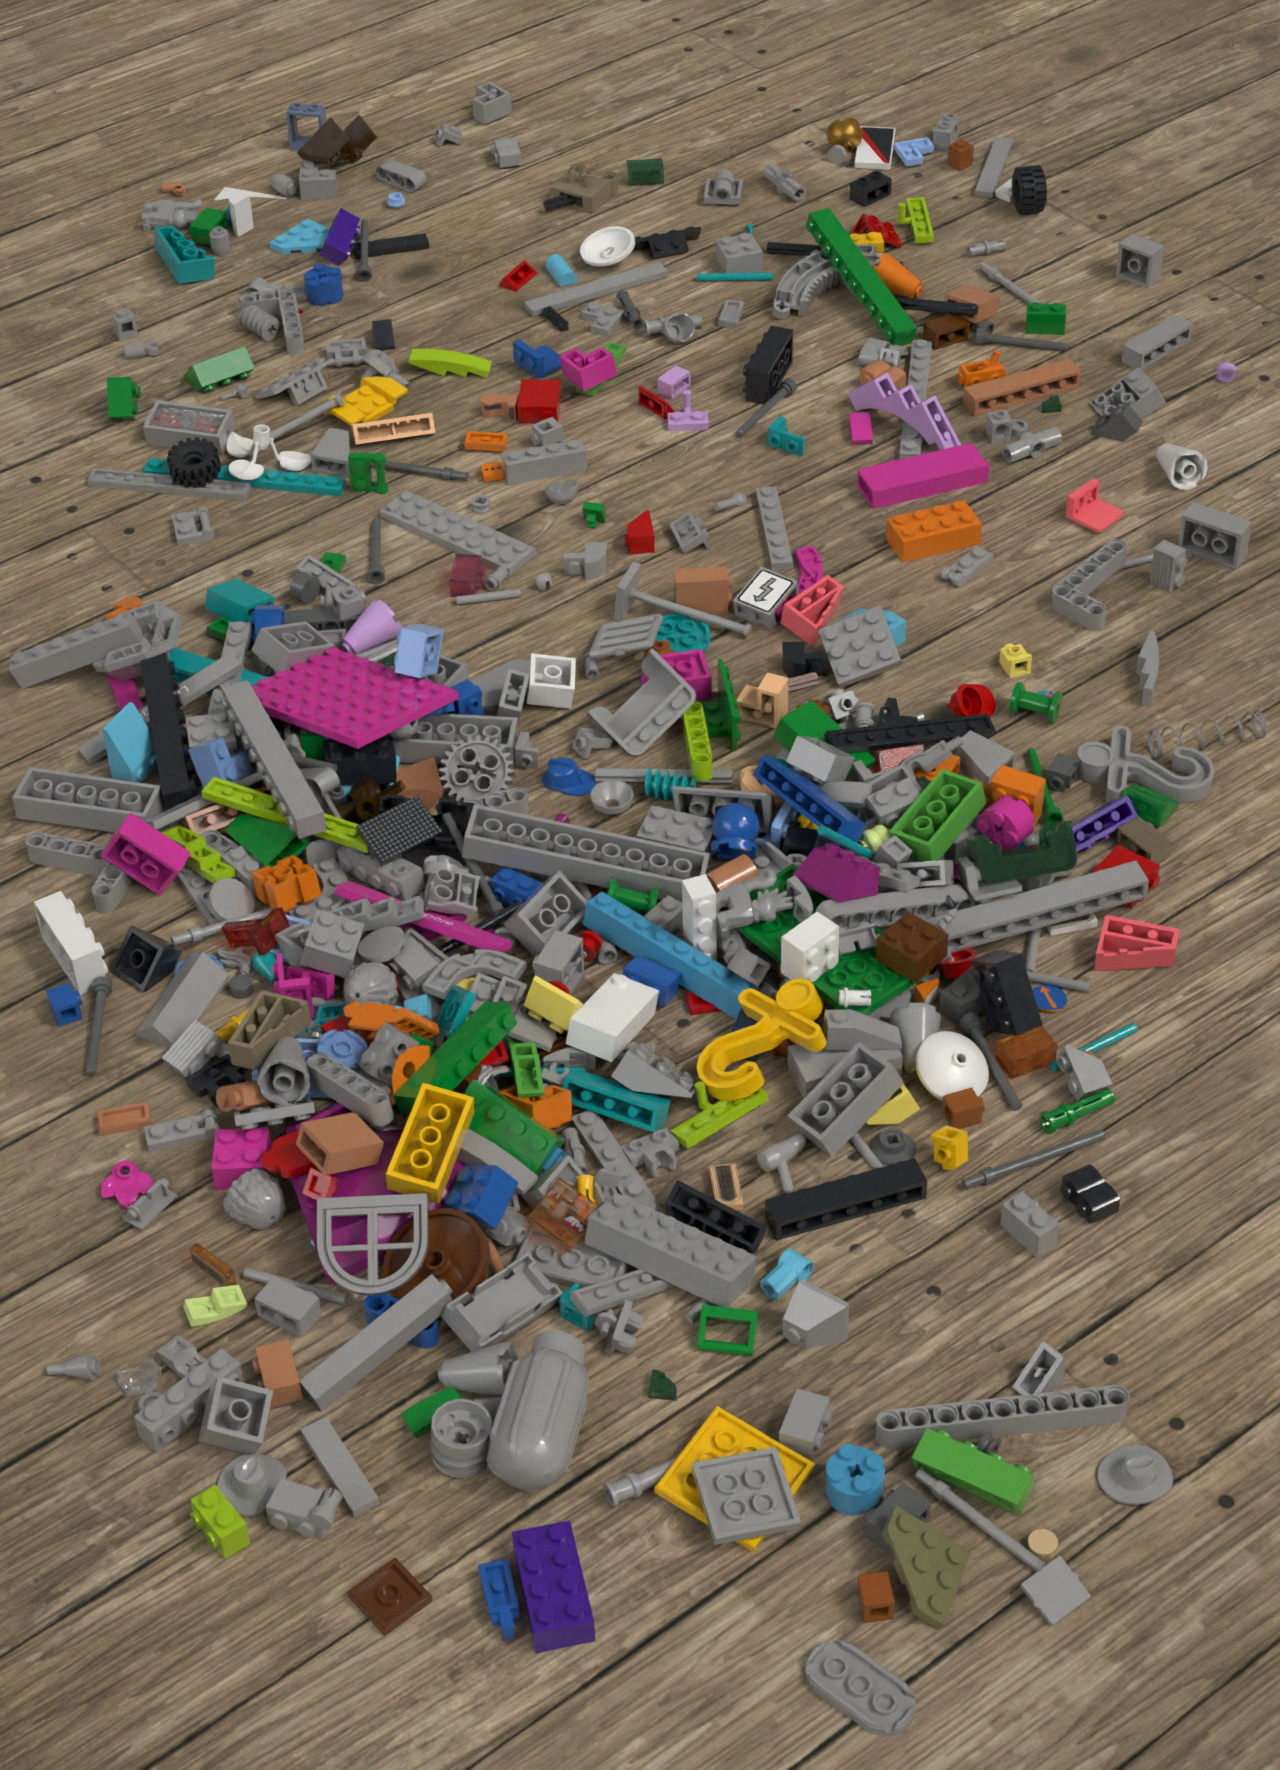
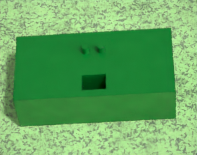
(813, 722)

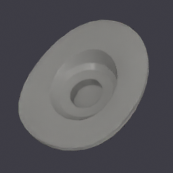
(1135, 1475)
(251, 1482)

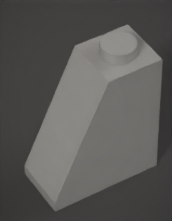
(332, 454)
(983, 757)

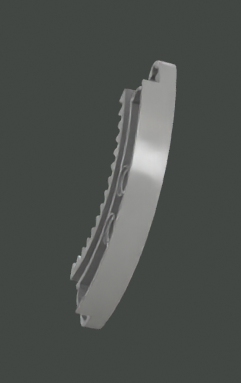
(809, 278)

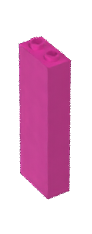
(922, 475)

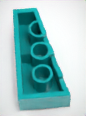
(182, 256)

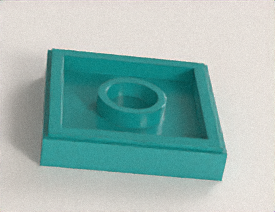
(455, 1010)

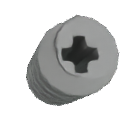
(259, 322)

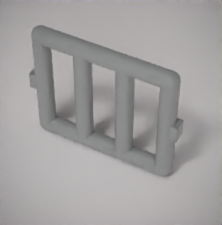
(625, 636)

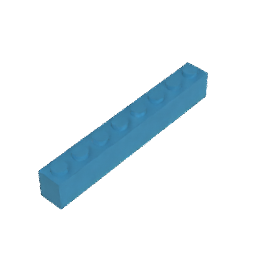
(645, 939)

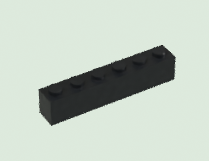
(845, 1199)

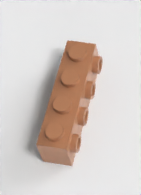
(215, 817)

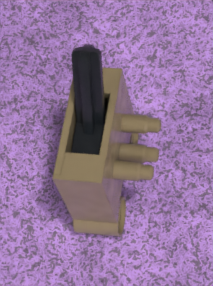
(581, 190)

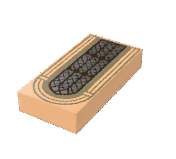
(726, 1185)

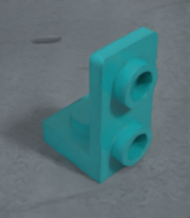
(780, 438)

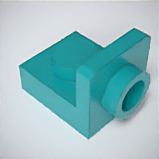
(571, 1313)

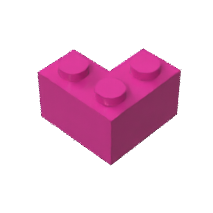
(588, 369)

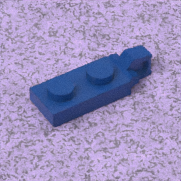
(500, 1596)

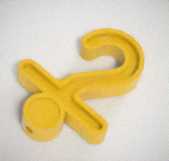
(786, 1018)

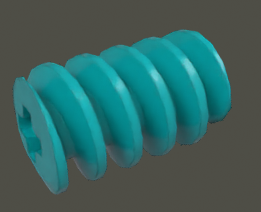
(664, 786)

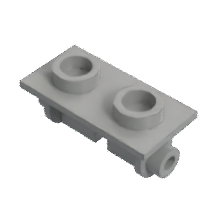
(862, 934)
(150, 1204)

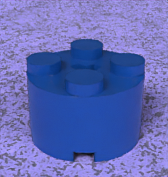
(323, 285)

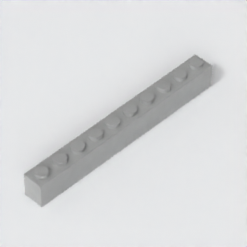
(273, 760)
(1045, 906)

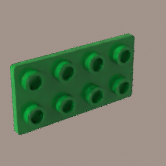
(722, 715)

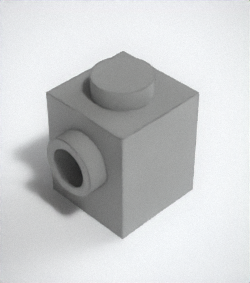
(510, 1229)

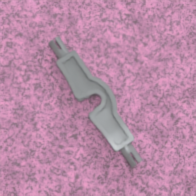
(933, 756)

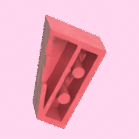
(812, 609)
(1135, 945)

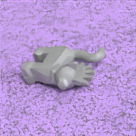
(170, 213)
(744, 911)

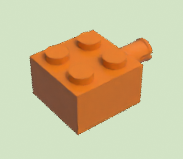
(1018, 785)

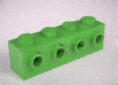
(974, 1471)

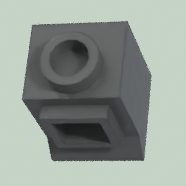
(1062, 772)

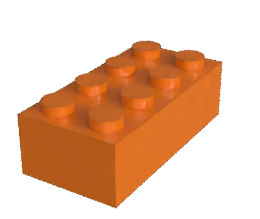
(933, 531)

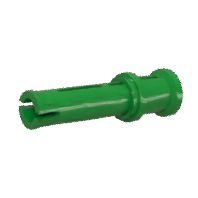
(1067, 1114)

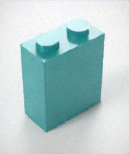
(236, 600)

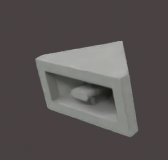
(1042, 1372)

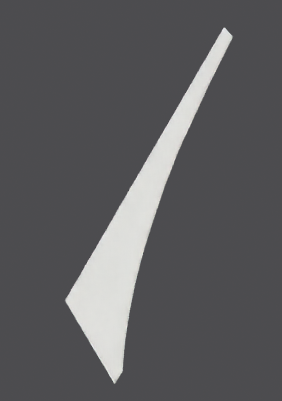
(225, 193)

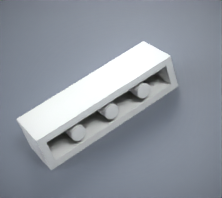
(700, 915)

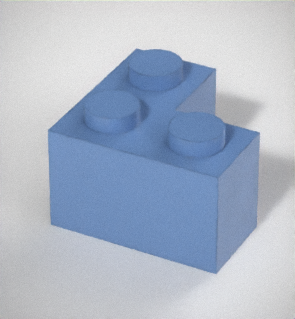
(213, 760)

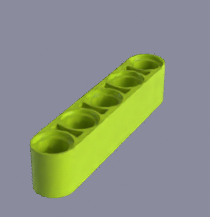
(697, 742)

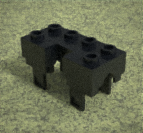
(459, 811)

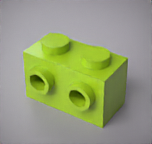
(219, 1521)

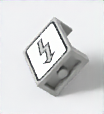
(763, 596)

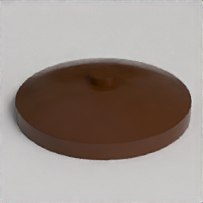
(455, 1253)

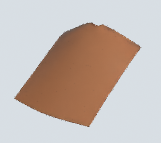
(421, 781)

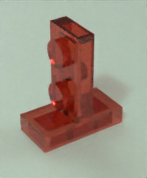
(257, 931)

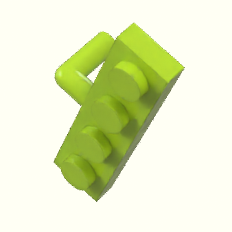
(917, 218)
(714, 1116)

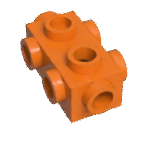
(981, 371)

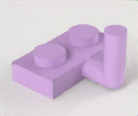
(687, 420)

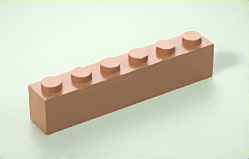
(1021, 387)

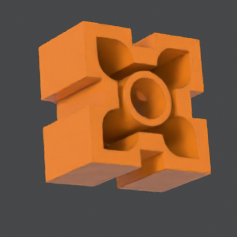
(286, 883)

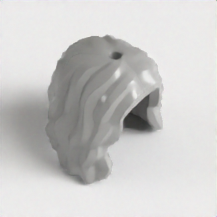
(372, 983)
(255, 1200)

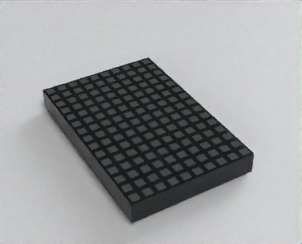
(399, 830)

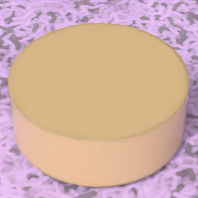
(1043, 1544)

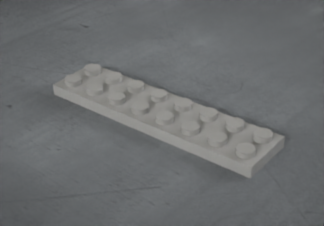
(457, 532)

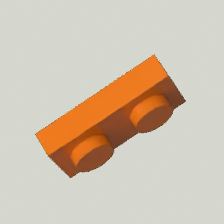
(486, 441)

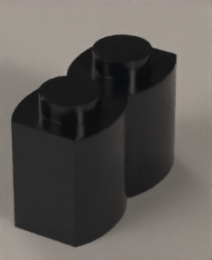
(1090, 1194)

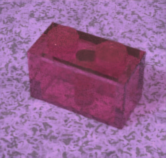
(466, 575)

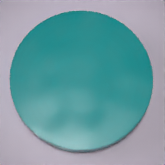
(684, 633)

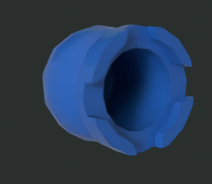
(735, 831)

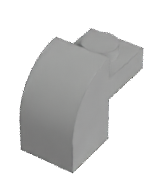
(591, 563)
(748, 966)

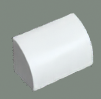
(240, 213)

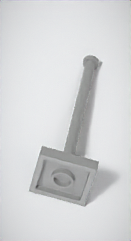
(628, 592)

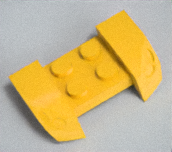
(369, 402)

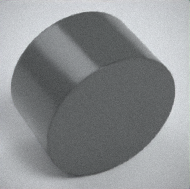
(305, 587)

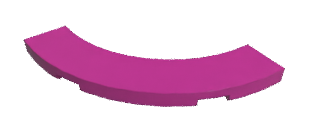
(811, 573)

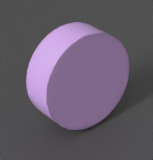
(1226, 372)

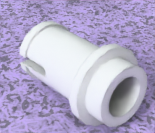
(854, 997)

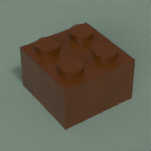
(912, 947)

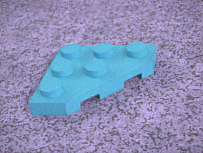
(305, 236)

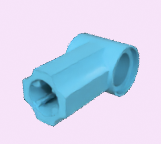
(789, 1270)

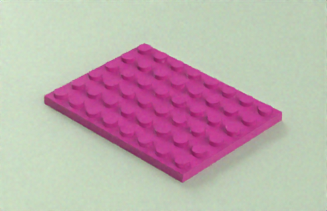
(349, 697)

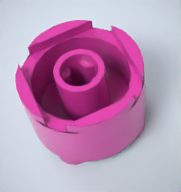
(1006, 822)

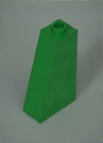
(266, 839)

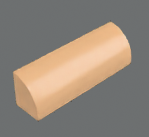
(393, 428)

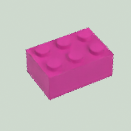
(145, 854)

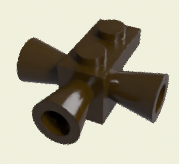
(366, 799)

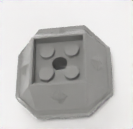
(159, 635)

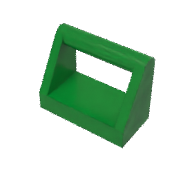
(1151, 805)
(728, 1315)

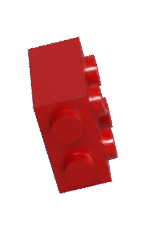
(1122, 856)

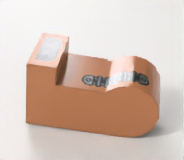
(500, 405)

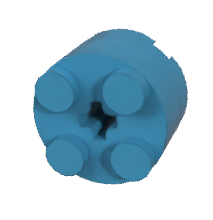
(854, 1480)

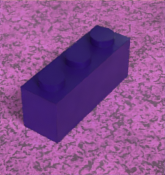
(340, 237)

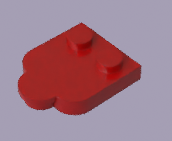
(287, 1157)

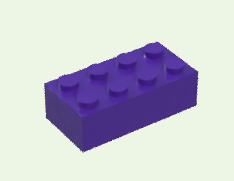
(553, 1586)

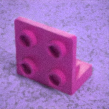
(293, 988)

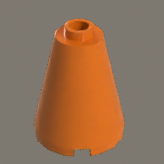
(898, 278)

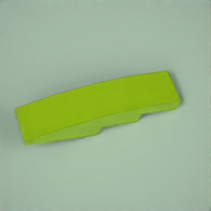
(444, 360)
(202, 858)

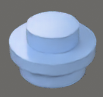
(395, 200)

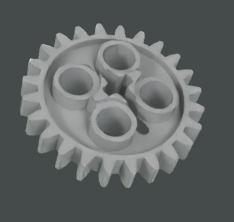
(484, 753)

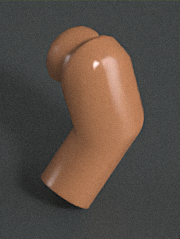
(176, 188)

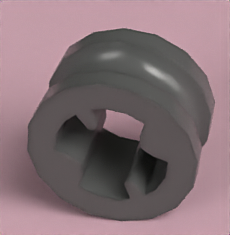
(988, 1444)

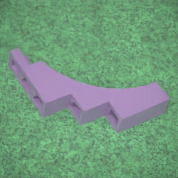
(923, 415)

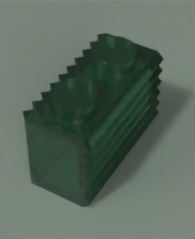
(645, 172)

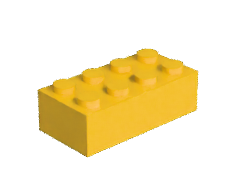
(430, 1142)

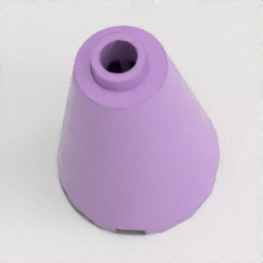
(371, 629)

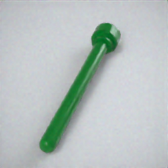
(1051, 812)

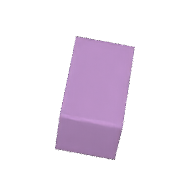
(673, 382)

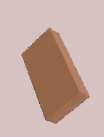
(124, 1118)

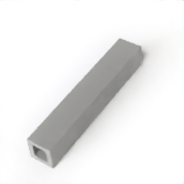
(376, 1342)

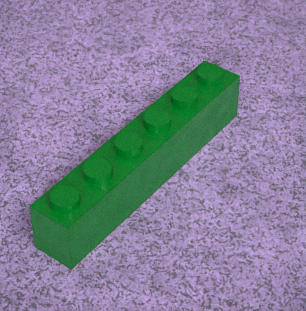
(459, 1053)

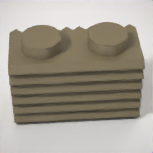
(1144, 840)

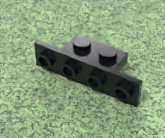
(668, 243)

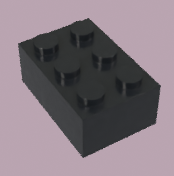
(355, 765)
(1006, 992)

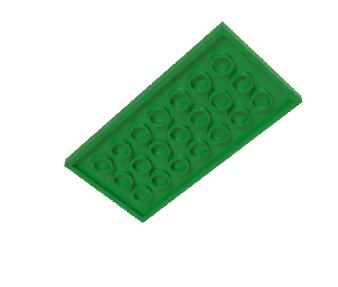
(853, 970)

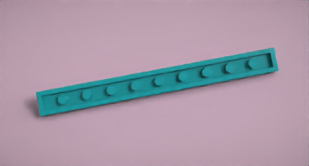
(270, 479)

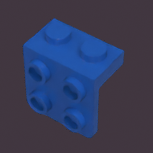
(536, 361)

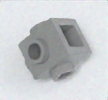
(841, 705)

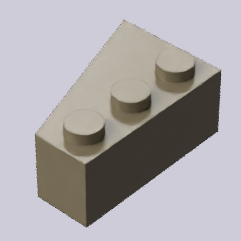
(265, 1023)

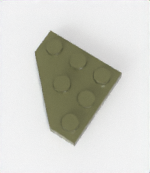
(926, 1564)

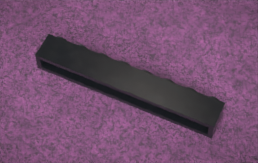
(168, 730)

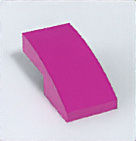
(860, 428)
(320, 982)

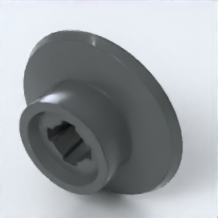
(892, 1146)

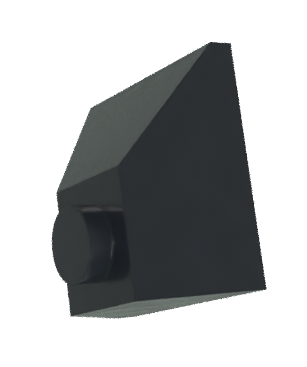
(144, 959)

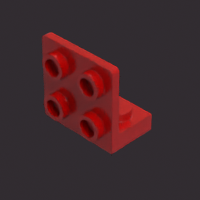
(872, 224)

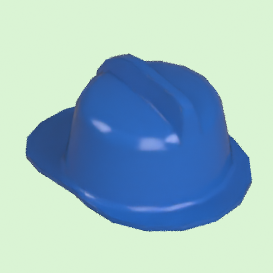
(567, 777)

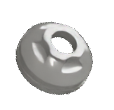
(612, 792)

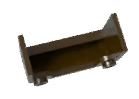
(334, 146)

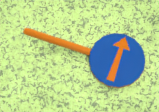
(1049, 998)

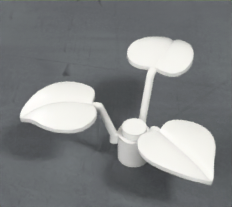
(241, 447)

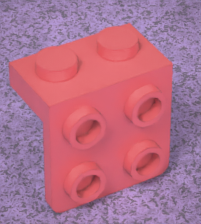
(1089, 510)

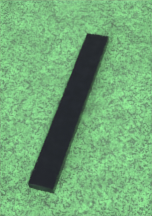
(909, 733)

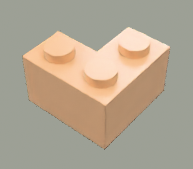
(765, 703)

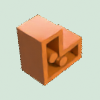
(551, 1109)

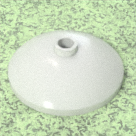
(607, 246)
(942, 1072)

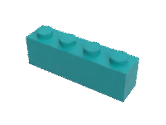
(616, 1100)

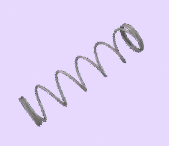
(1253, 720)

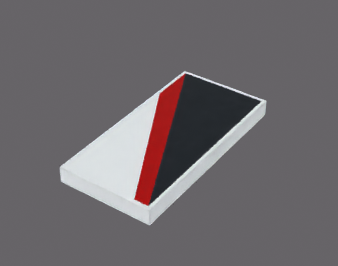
(875, 148)

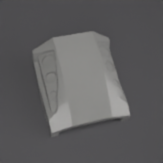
(451, 892)

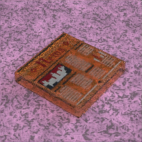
(563, 1215)

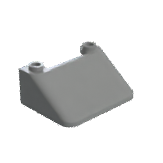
(648, 710)

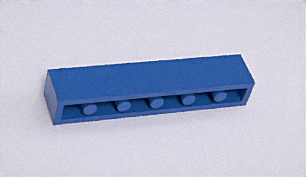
(808, 798)

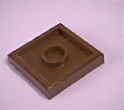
(389, 1596)

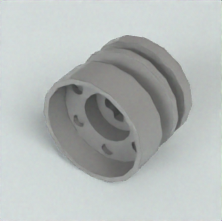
(460, 1438)

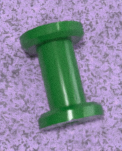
(1035, 702)
(633, 899)

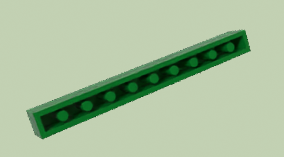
(861, 277)

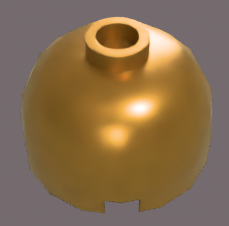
(845, 133)

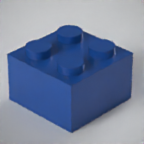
(482, 1193)

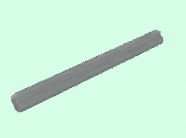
(639, 775)

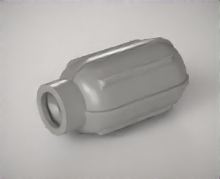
(540, 1413)

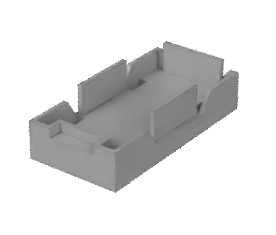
(501, 1304)

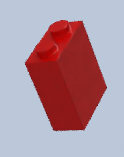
(538, 400)

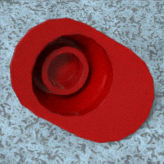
(972, 700)
(959, 964)

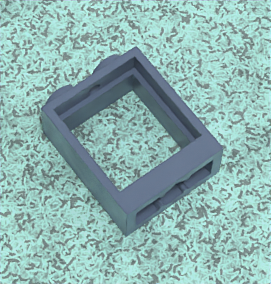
(299, 109)

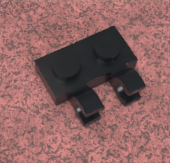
(213, 1076)

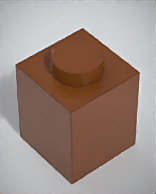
(960, 155)
(963, 1108)
(875, 1597)

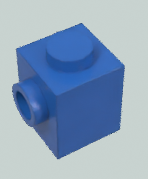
(64, 1004)

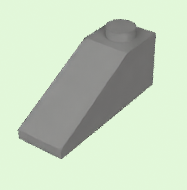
(847, 1028)

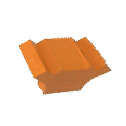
(371, 1017)

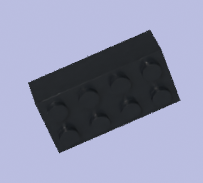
(768, 365)

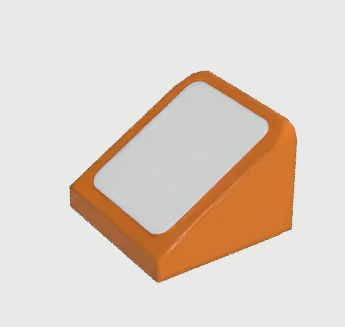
(927, 992)

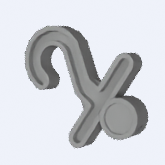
(1118, 765)

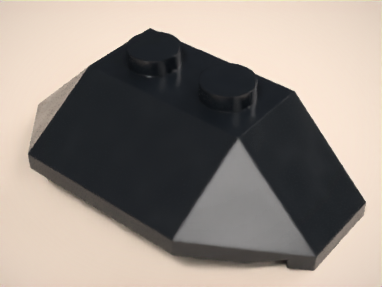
(714, 1218)

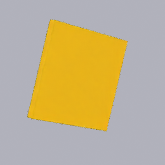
(721, 1437)

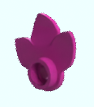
(126, 1187)

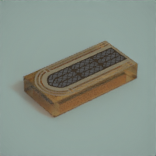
(212, 1266)

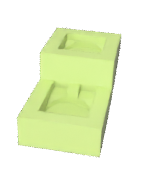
(221, 1304)

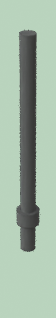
(446, 473)
(494, 905)
(989, 1174)

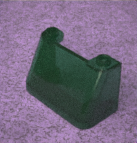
(1052, 855)

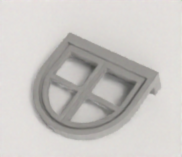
(372, 1207)

